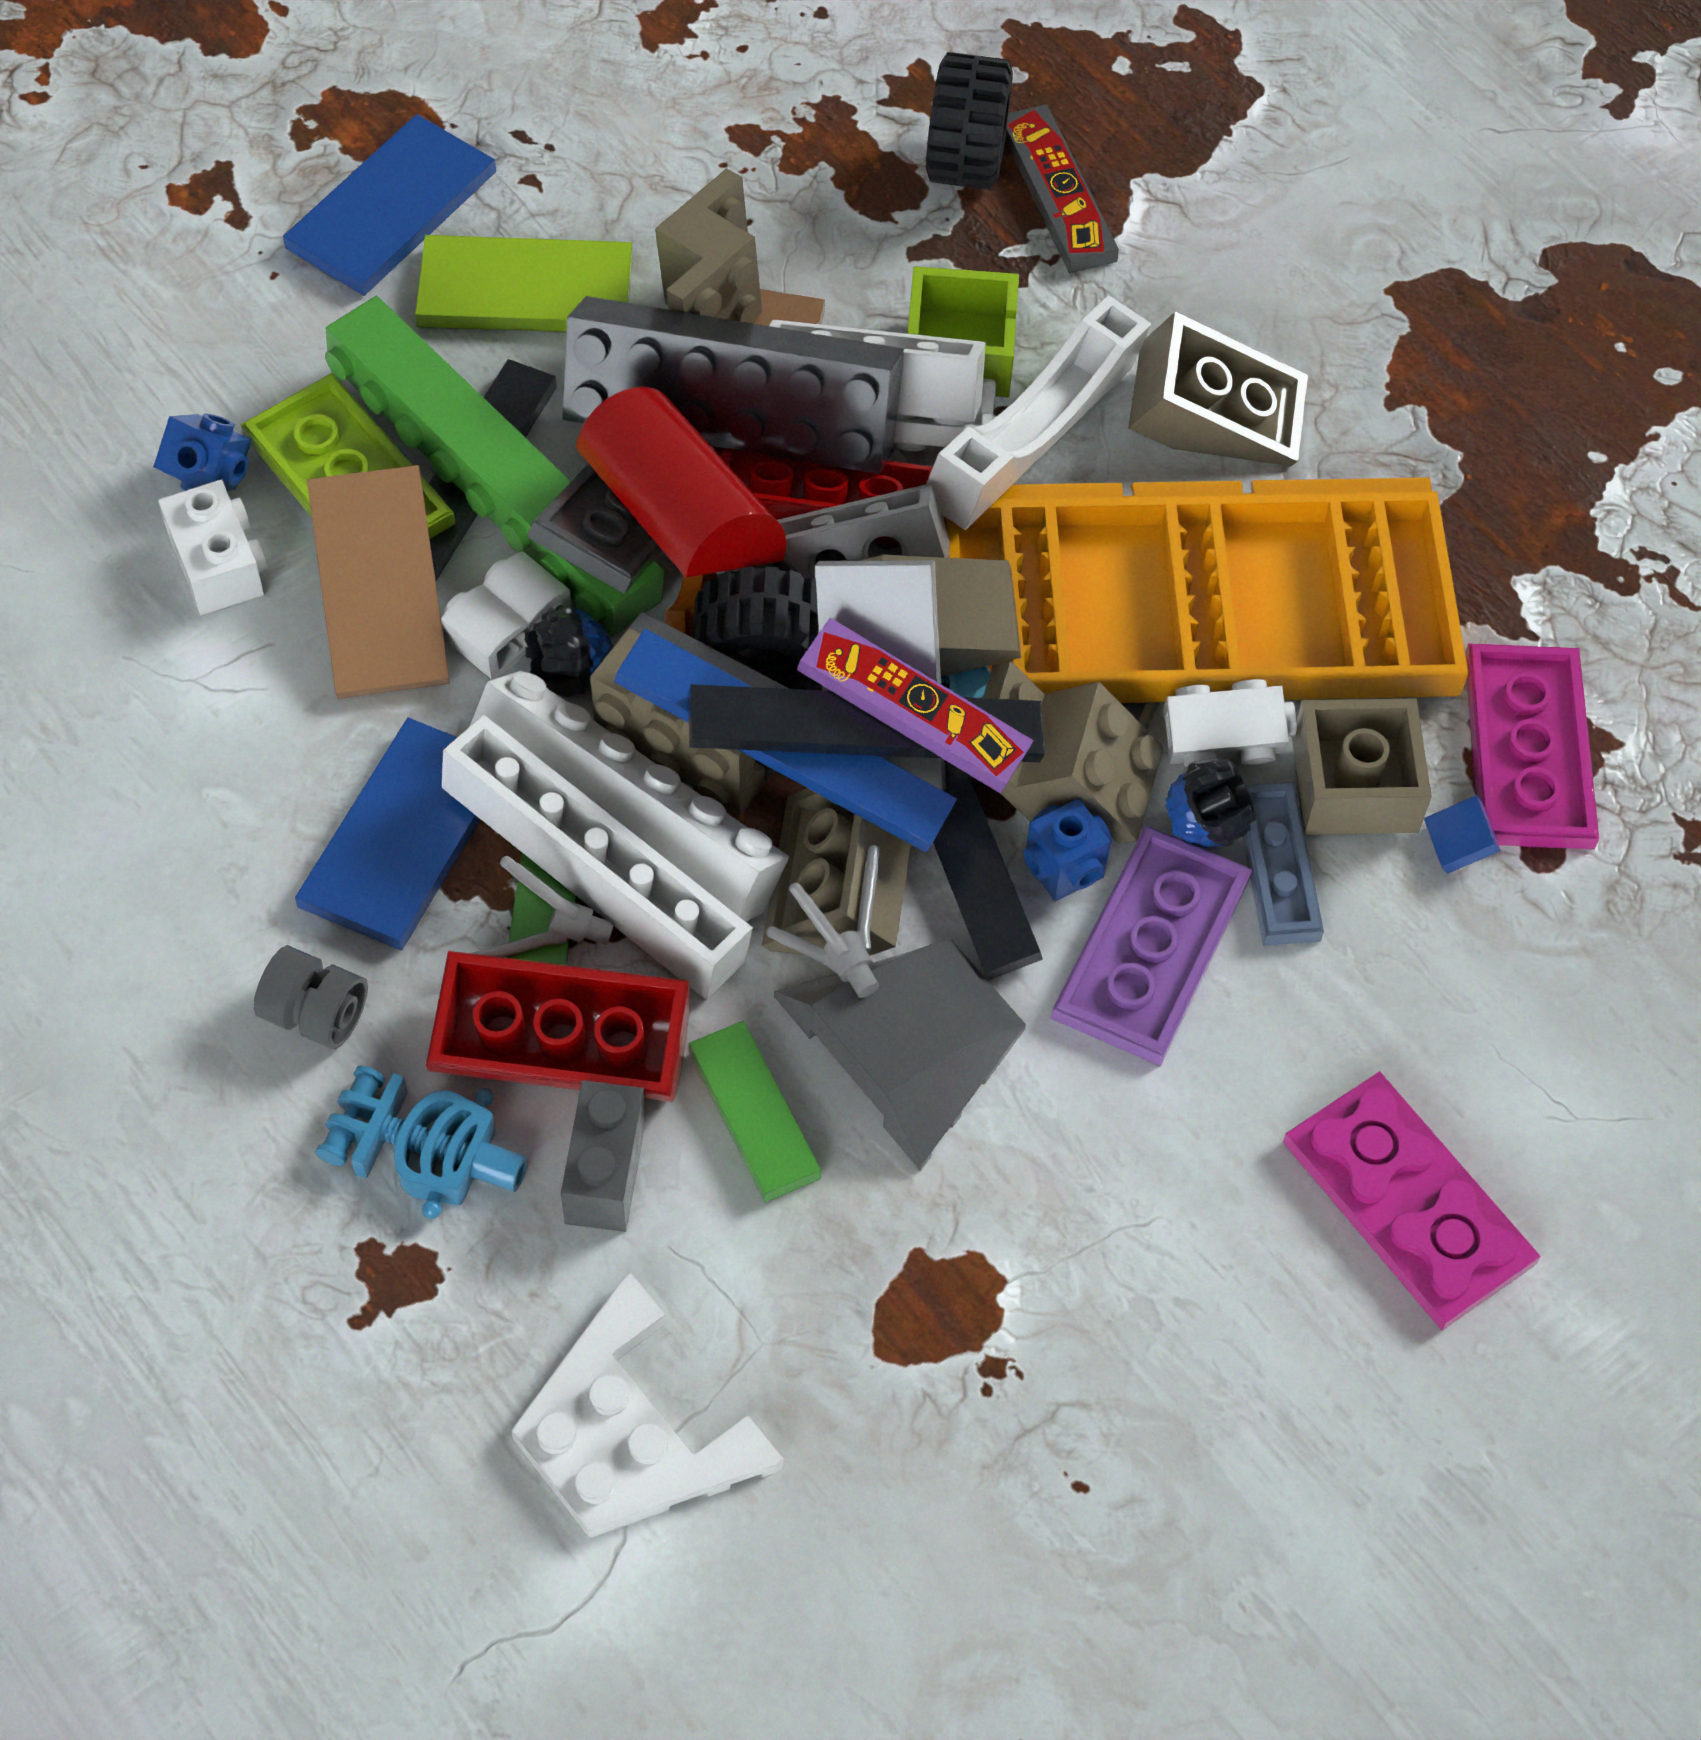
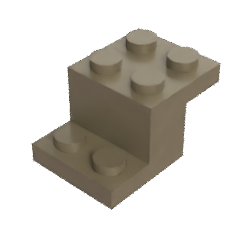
(710, 255)
(1090, 754)

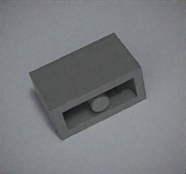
(603, 1156)

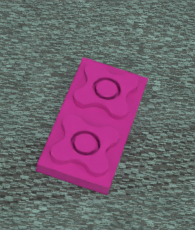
(1411, 1200)

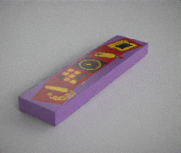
(915, 705)

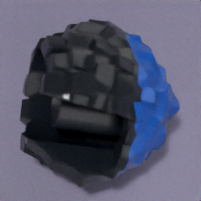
(566, 649)
(1210, 804)

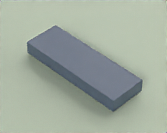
(1281, 868)

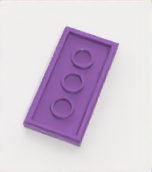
(1152, 945)

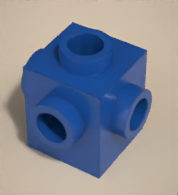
(203, 451)
(1067, 848)

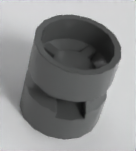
(301, 993)

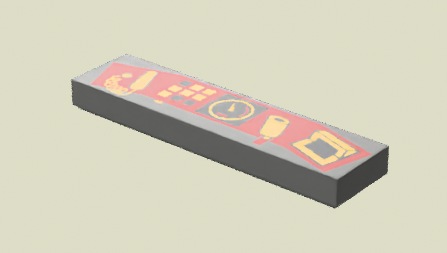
(1059, 190)

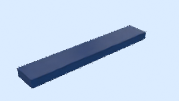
(855, 782)

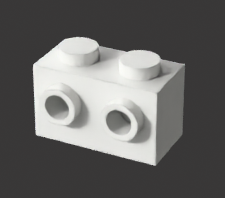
(212, 546)

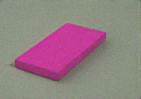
(1532, 745)

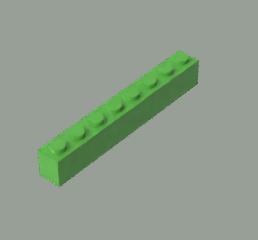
(470, 447)

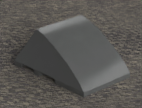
(915, 1041)

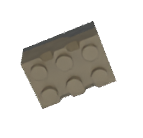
(663, 737)

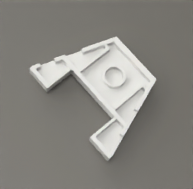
(608, 1444)

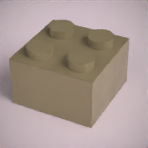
(1361, 766)

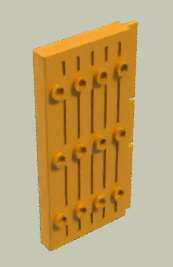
(1214, 587)

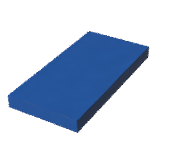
(389, 204)
(392, 843)

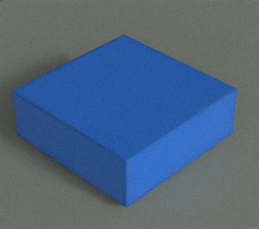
(1462, 834)

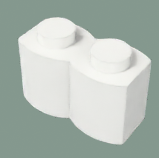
(493, 617)

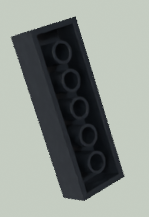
(740, 381)

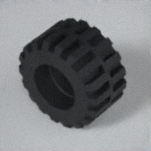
(969, 120)
(760, 620)

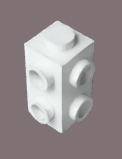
(1236, 723)

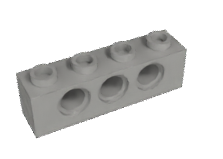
(906, 515)

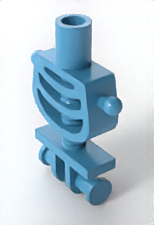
(463, 1155)

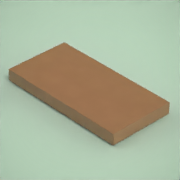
(377, 582)

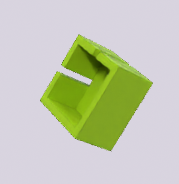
(969, 308)

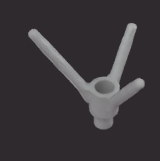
(567, 920)
(846, 951)

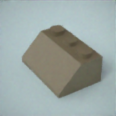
(828, 860)

